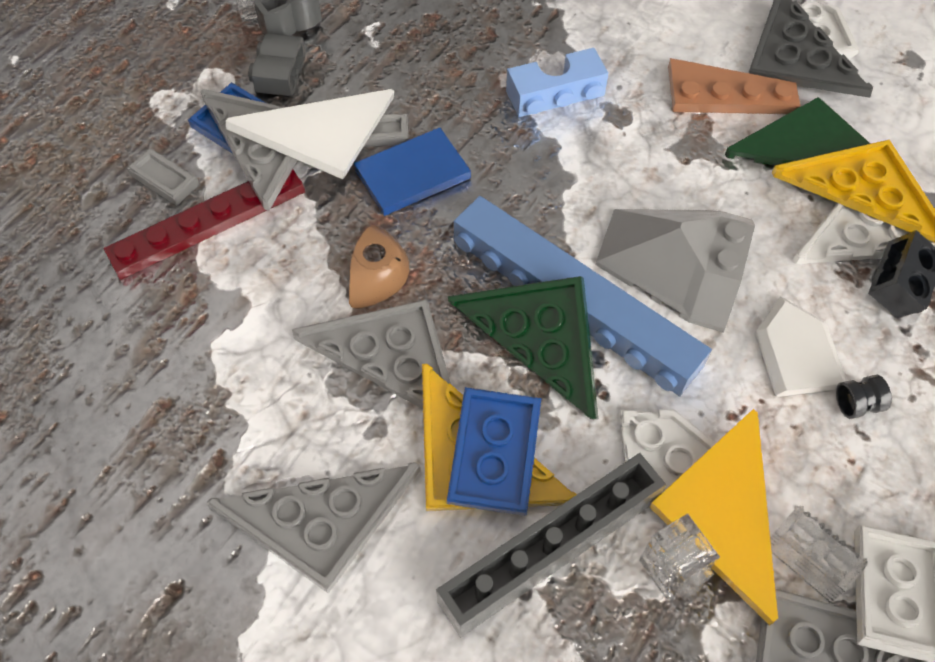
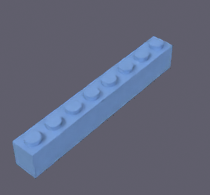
(614, 316)

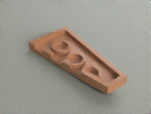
(722, 90)

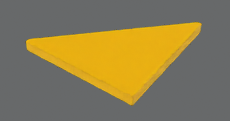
(866, 180)
(441, 421)
(729, 506)

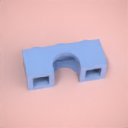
(535, 91)

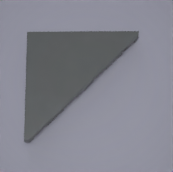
(803, 54)

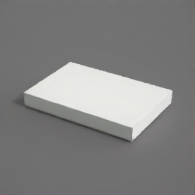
(896, 593)

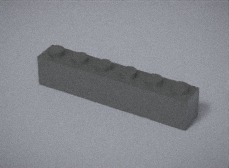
(548, 544)

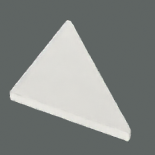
(318, 133)
(847, 237)

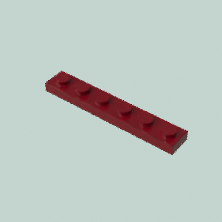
(193, 226)

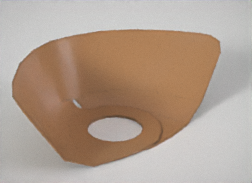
(376, 280)

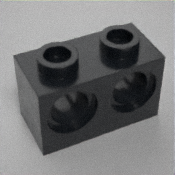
(905, 275)

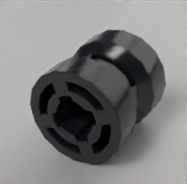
(867, 395)

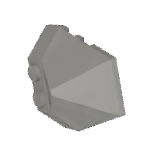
(680, 259)

